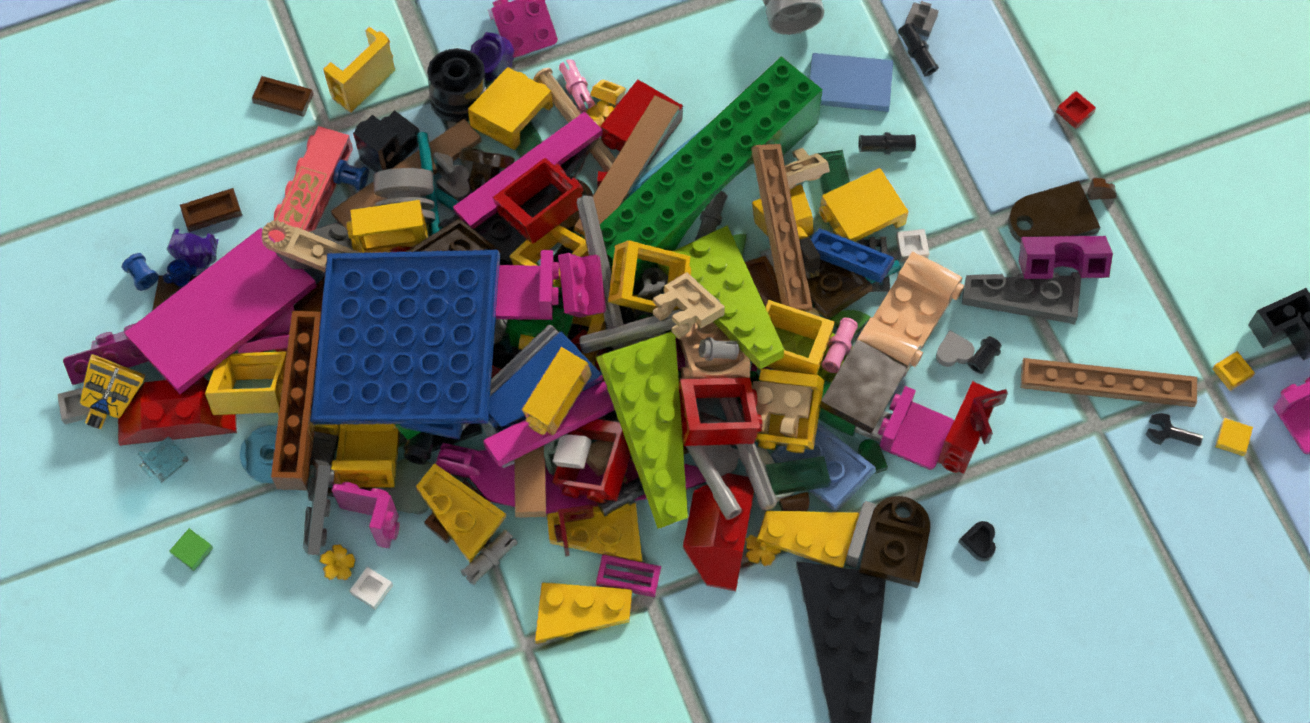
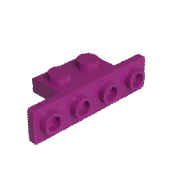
(107, 346)

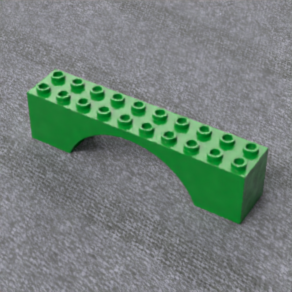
(772, 110)

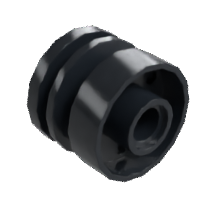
(455, 83)

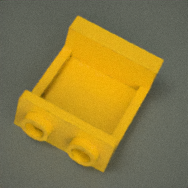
(363, 74)
(509, 107)
(863, 207)
(807, 426)
(367, 455)

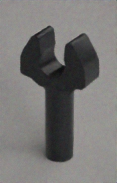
(1170, 431)

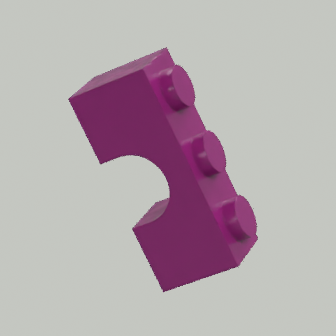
(1086, 254)

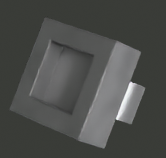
(922, 17)

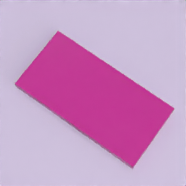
(218, 312)

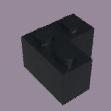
(385, 141)
(1284, 319)

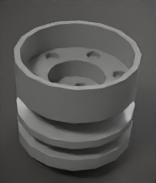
(793, 15)
(404, 186)

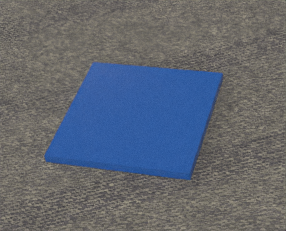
(406, 338)

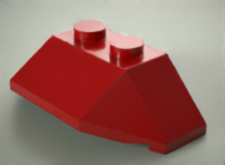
(163, 412)
(712, 540)

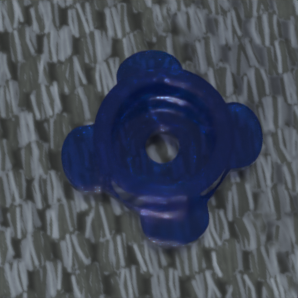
(179, 272)

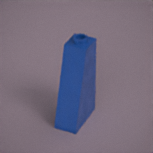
(510, 398)

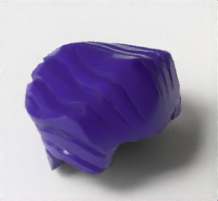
(495, 54)
(193, 248)

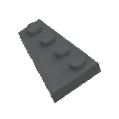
(1039, 298)

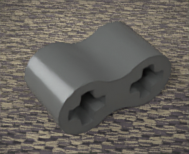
(650, 286)

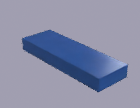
(852, 255)

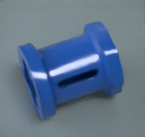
(351, 175)
(140, 271)

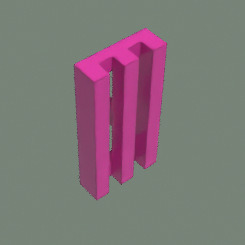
(630, 564)

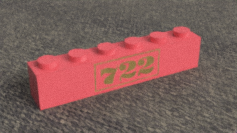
(313, 182)

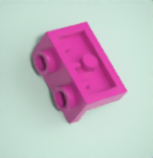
(582, 285)

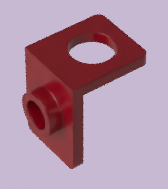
(978, 417)
(565, 515)

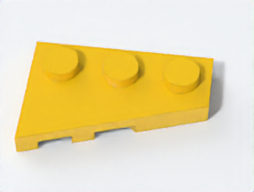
(460, 510)
(609, 535)
(811, 535)
(579, 608)

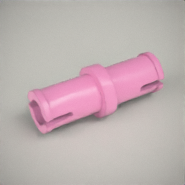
(576, 85)
(839, 345)

